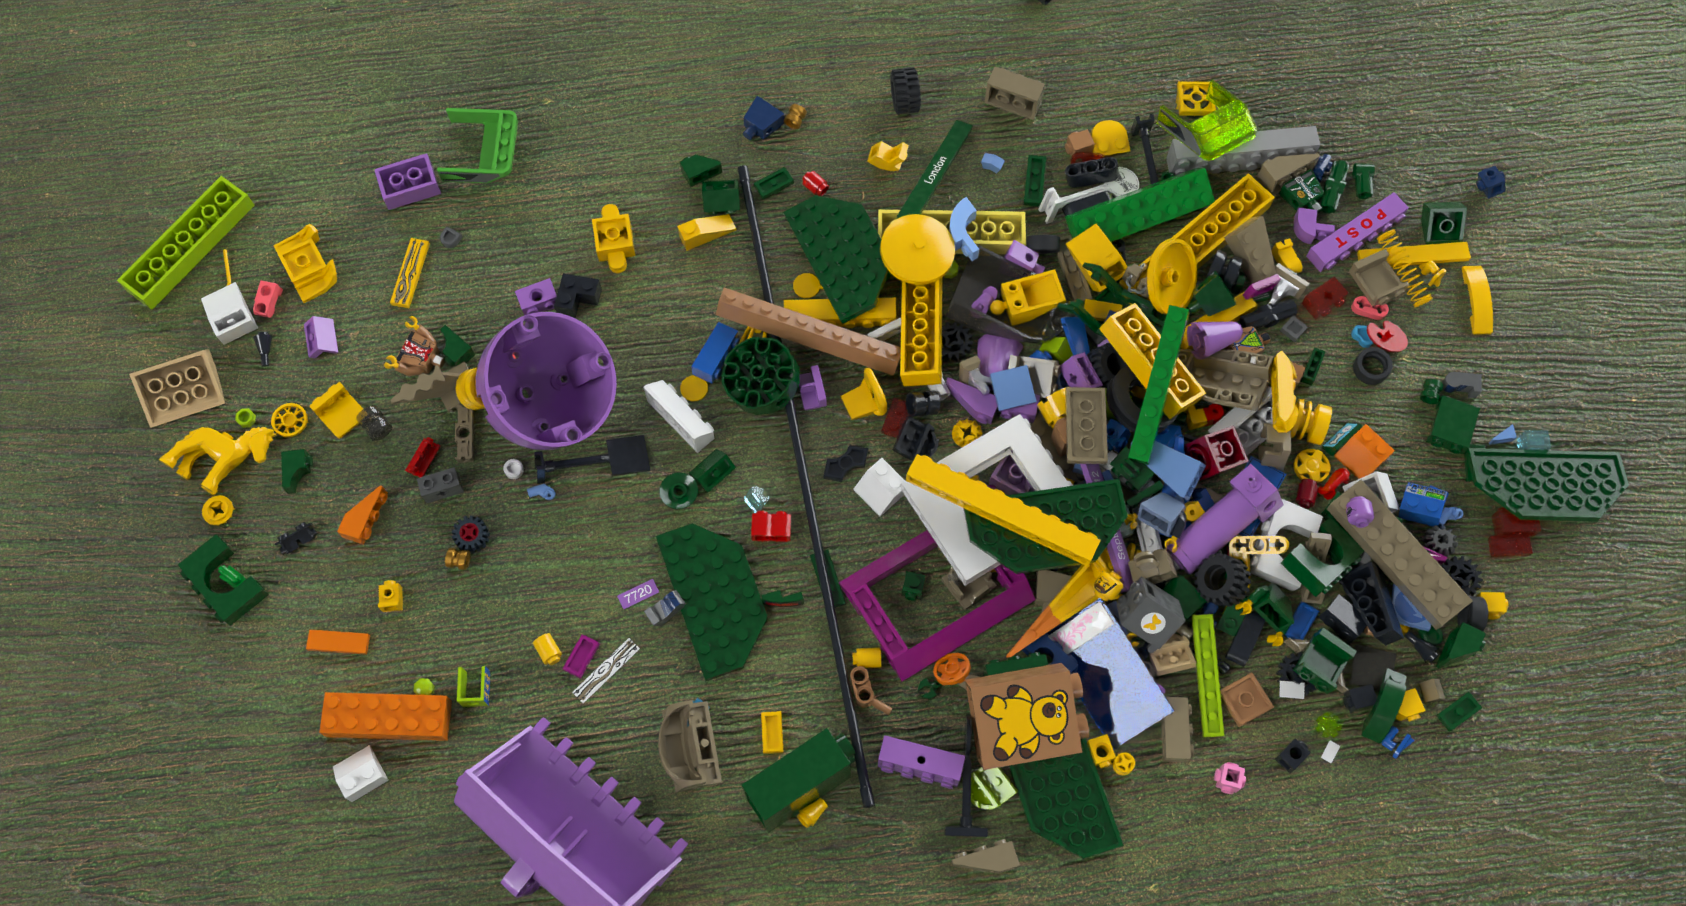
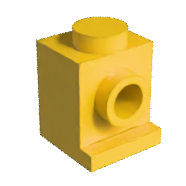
(394, 601)

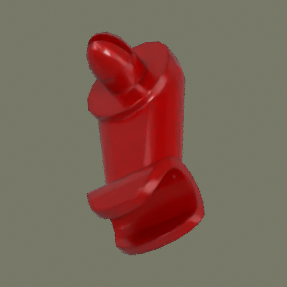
(1338, 477)

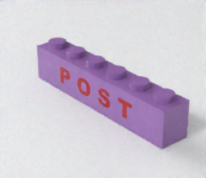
(1356, 232)

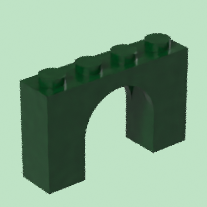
(199, 569)
(1317, 575)

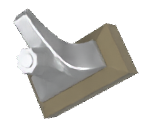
(1289, 285)
(970, 375)

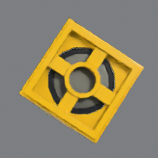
(1193, 101)

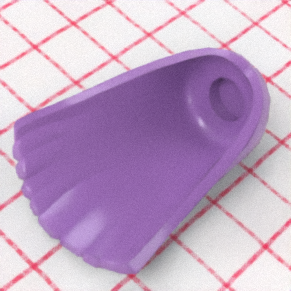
(995, 354)

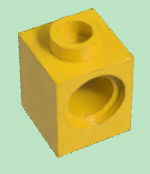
(1104, 743)

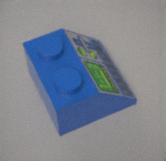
(1422, 504)

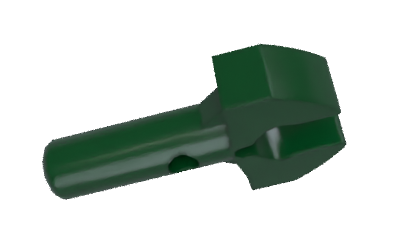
(933, 685)

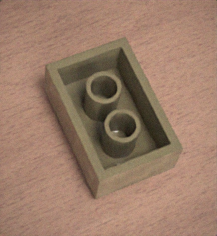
(1014, 93)

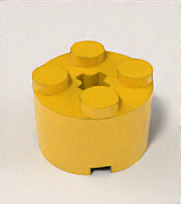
(1054, 407)

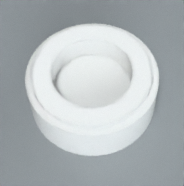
(513, 469)

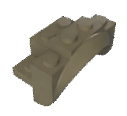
(690, 747)

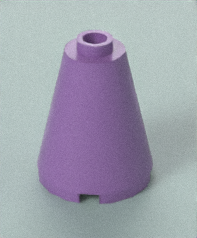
(1212, 337)

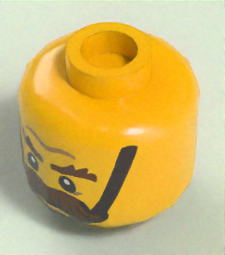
(1108, 585)

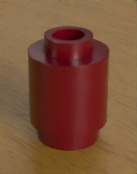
(1306, 493)

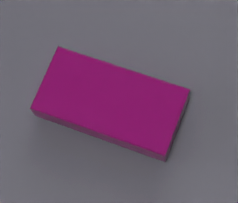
(1261, 287)
(581, 656)

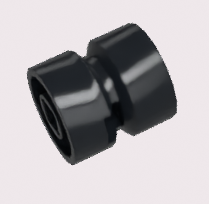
(922, 403)

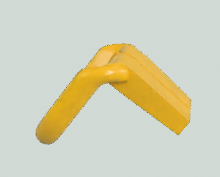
(860, 400)

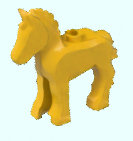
(221, 448)

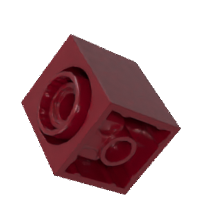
(1218, 451)

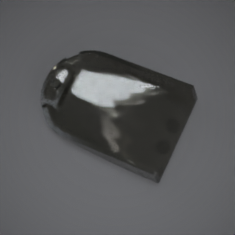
(992, 271)

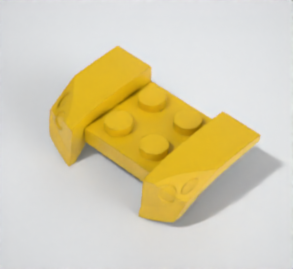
(305, 264)

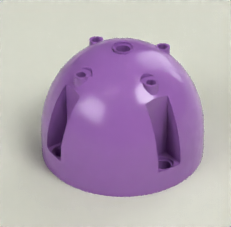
(545, 351)

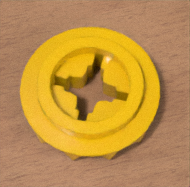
(958, 434)
(215, 503)

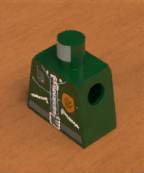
(1303, 192)

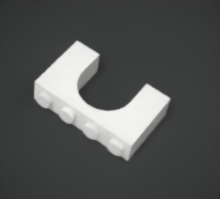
(1287, 517)

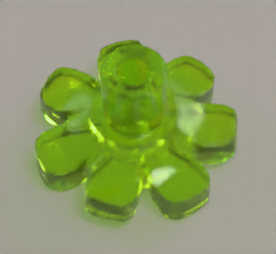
(1328, 725)

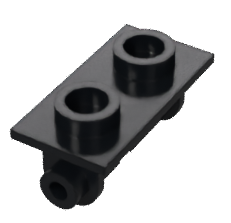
(302, 533)

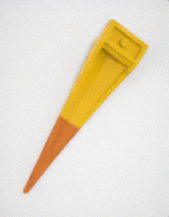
(1071, 599)

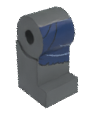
(1463, 382)
(665, 608)

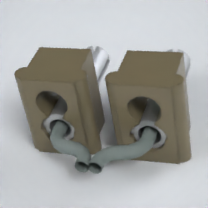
(1131, 277)

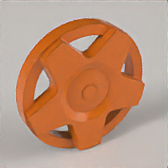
(953, 670)

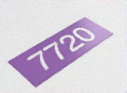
(638, 594)

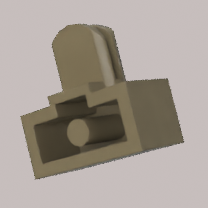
(1153, 566)

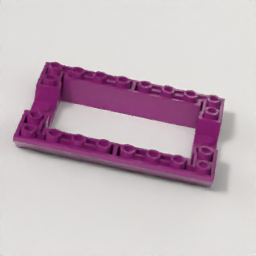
(910, 661)

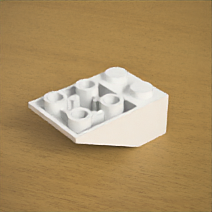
(228, 313)

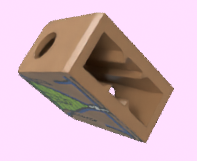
(1250, 341)

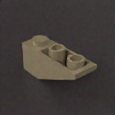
(992, 860)

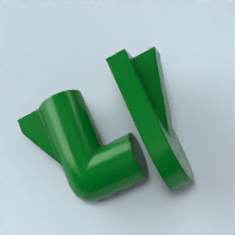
(231, 576)

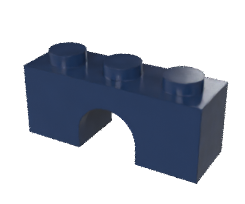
(1045, 645)

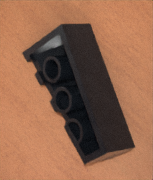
(1372, 599)

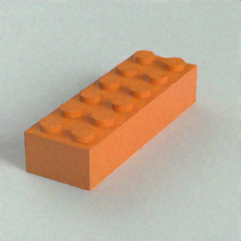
(385, 716)

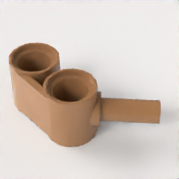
(865, 687)

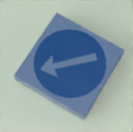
(1406, 612)

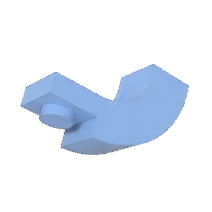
(960, 218)

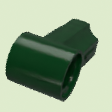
(1363, 178)

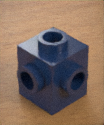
(1491, 182)

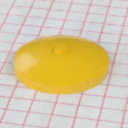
(917, 249)
(1171, 275)

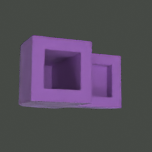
(1307, 228)

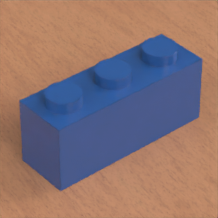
(713, 354)

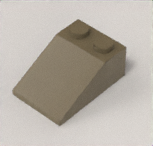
(1283, 169)

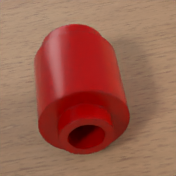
(815, 183)

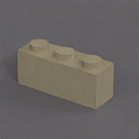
(1177, 732)

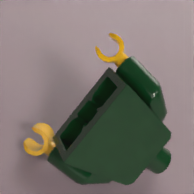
(1273, 607)

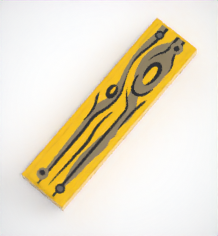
(410, 273)

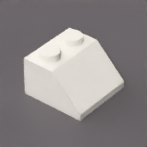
(880, 487)
(1381, 487)
(359, 774)

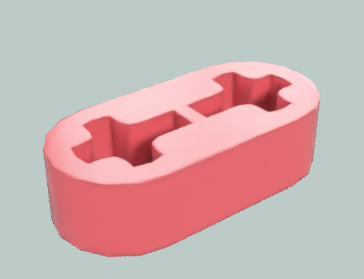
(1368, 310)

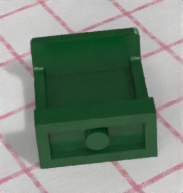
(1453, 425)
(1324, 660)

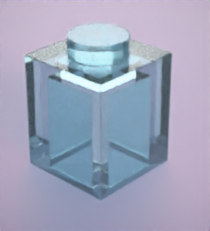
(1534, 440)

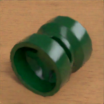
(1431, 391)

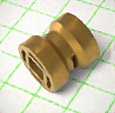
(795, 115)
(457, 559)

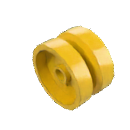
(466, 390)

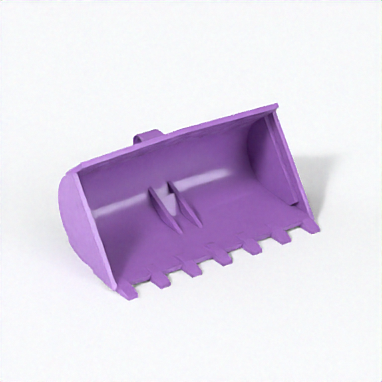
(563, 825)

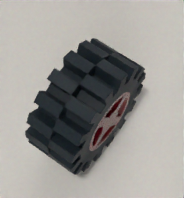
(466, 529)

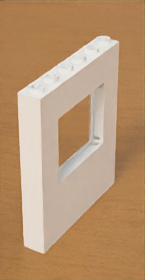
(947, 520)

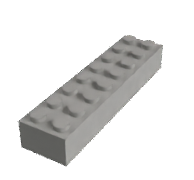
(1249, 155)

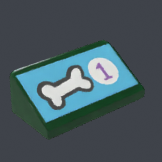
(1340, 438)

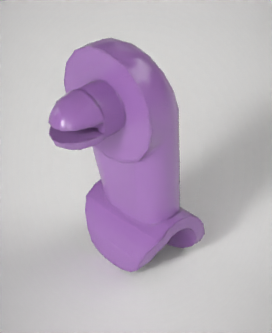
(984, 301)

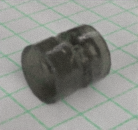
(374, 422)

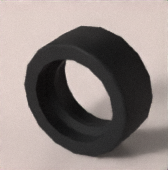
(1043, 243)
(1378, 354)
(1475, 613)

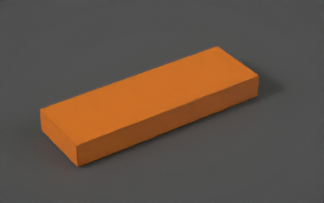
(338, 642)

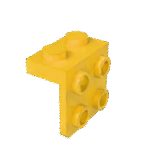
(337, 410)

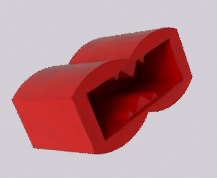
(771, 526)

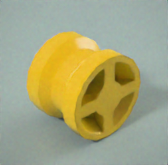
(1125, 760)

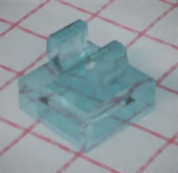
(756, 499)

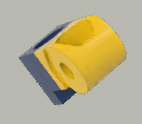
(1198, 504)

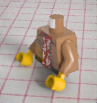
(417, 353)

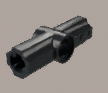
(1269, 315)

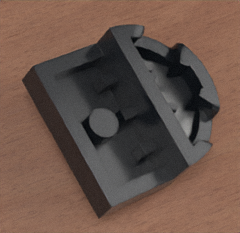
(915, 439)

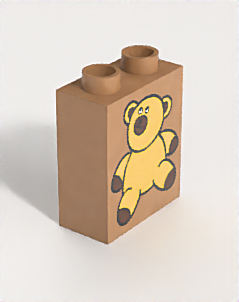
(1026, 715)

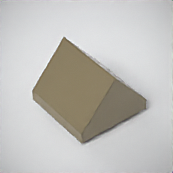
(1432, 690)

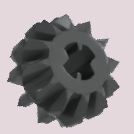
(1435, 534)

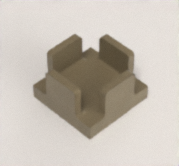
(1279, 453)
(972, 592)

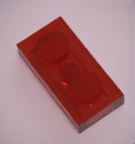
(895, 418)
(1510, 545)

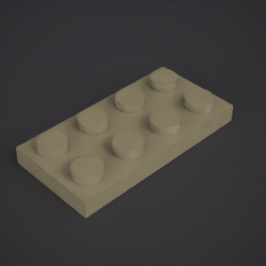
(1086, 425)

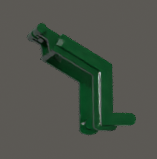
(1099, 273)

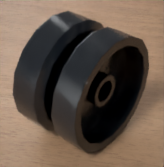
(1227, 272)

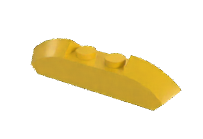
(1283, 398)

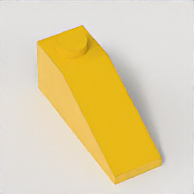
(705, 230)

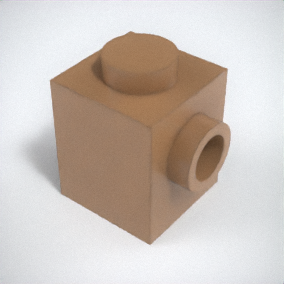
(1079, 142)

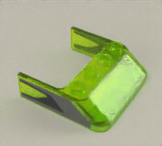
(1215, 132)

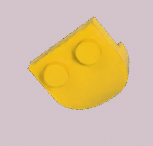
(1110, 138)

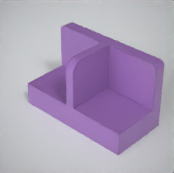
(812, 389)

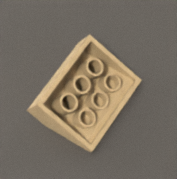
(178, 388)

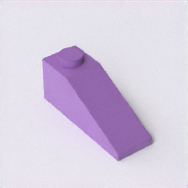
(977, 405)

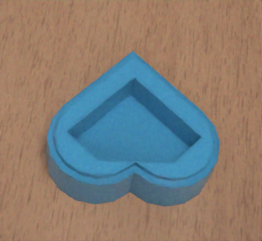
(1360, 334)

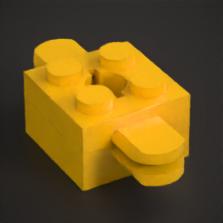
(613, 238)

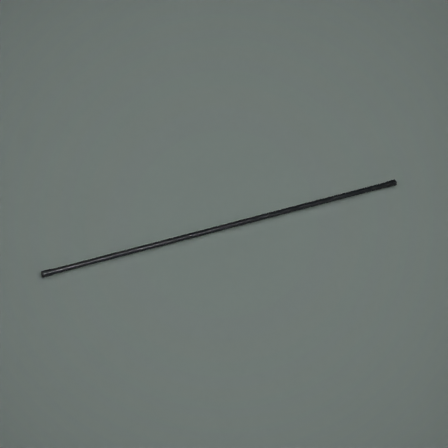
(865, 788)

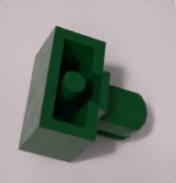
(1135, 473)

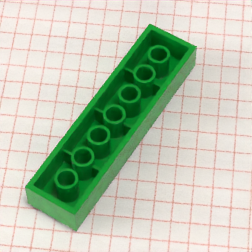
(1146, 206)

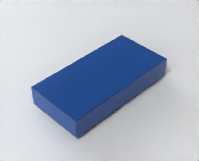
(1303, 619)

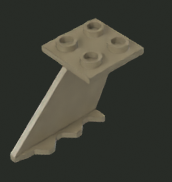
(433, 386)

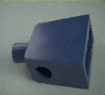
(762, 119)

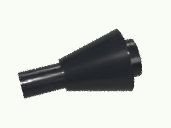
(263, 344)
(1426, 650)

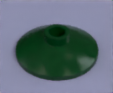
(678, 482)

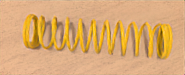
(1424, 299)

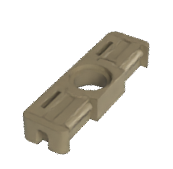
(465, 445)

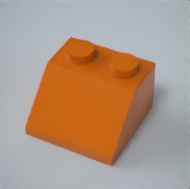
(1364, 452)

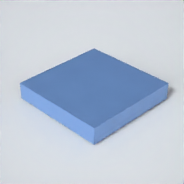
(1012, 388)

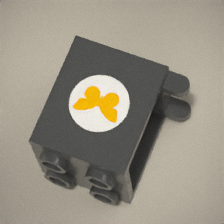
(1150, 613)

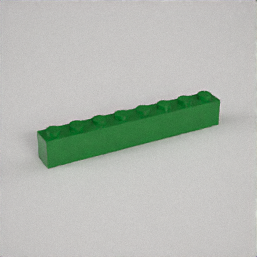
(1159, 384)

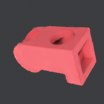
(266, 299)

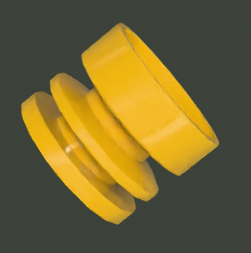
(1313, 423)

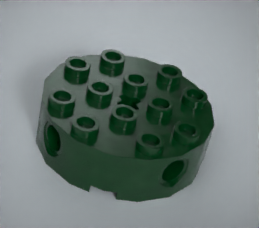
(760, 375)

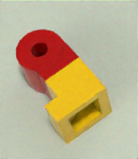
(1204, 416)

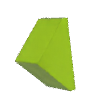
(1058, 349)

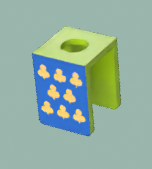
(461, 689)

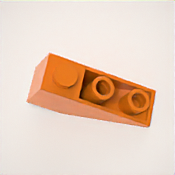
(360, 519)

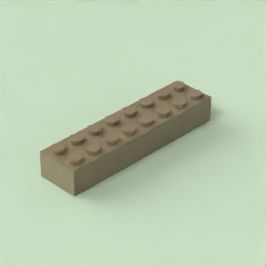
(1403, 559)

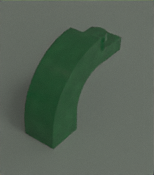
(1386, 706)

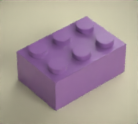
(407, 181)

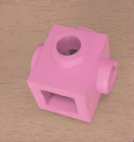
(1236, 775)

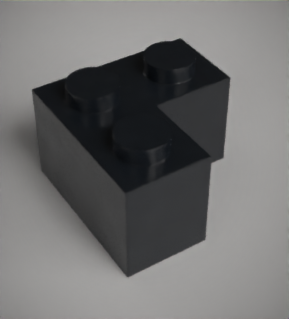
(574, 291)

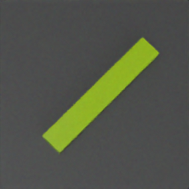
(1207, 675)

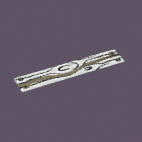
(606, 670)

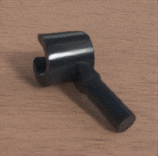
(1144, 651)

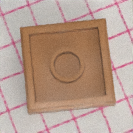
(1245, 699)

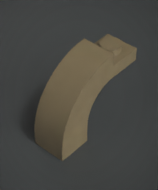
(1318, 546)

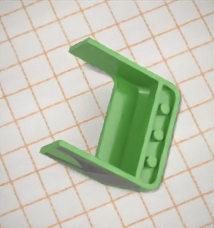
(496, 149)

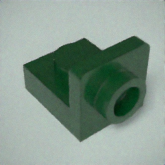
(913, 586)

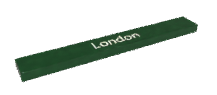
(936, 169)

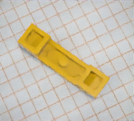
(1480, 299)

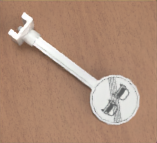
(1122, 185)

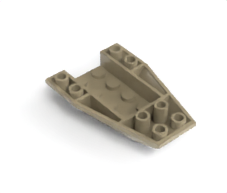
(1231, 376)

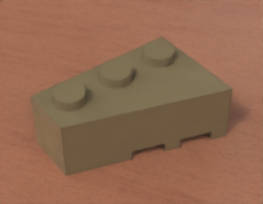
(1253, 246)

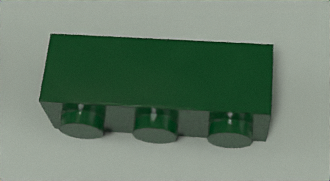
(1313, 366)

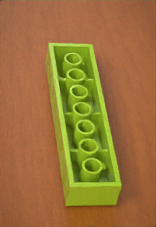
(186, 242)

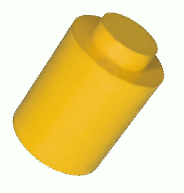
(547, 649)
(867, 657)

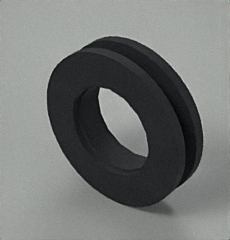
(1121, 404)

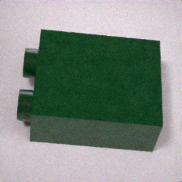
(799, 778)

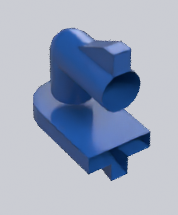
(1389, 744)

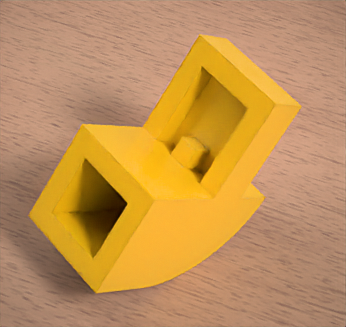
(888, 157)

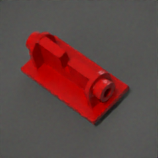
(423, 457)

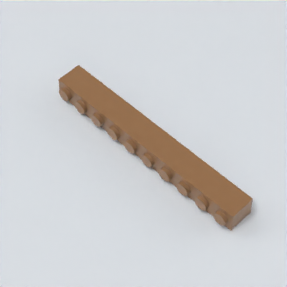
(808, 331)

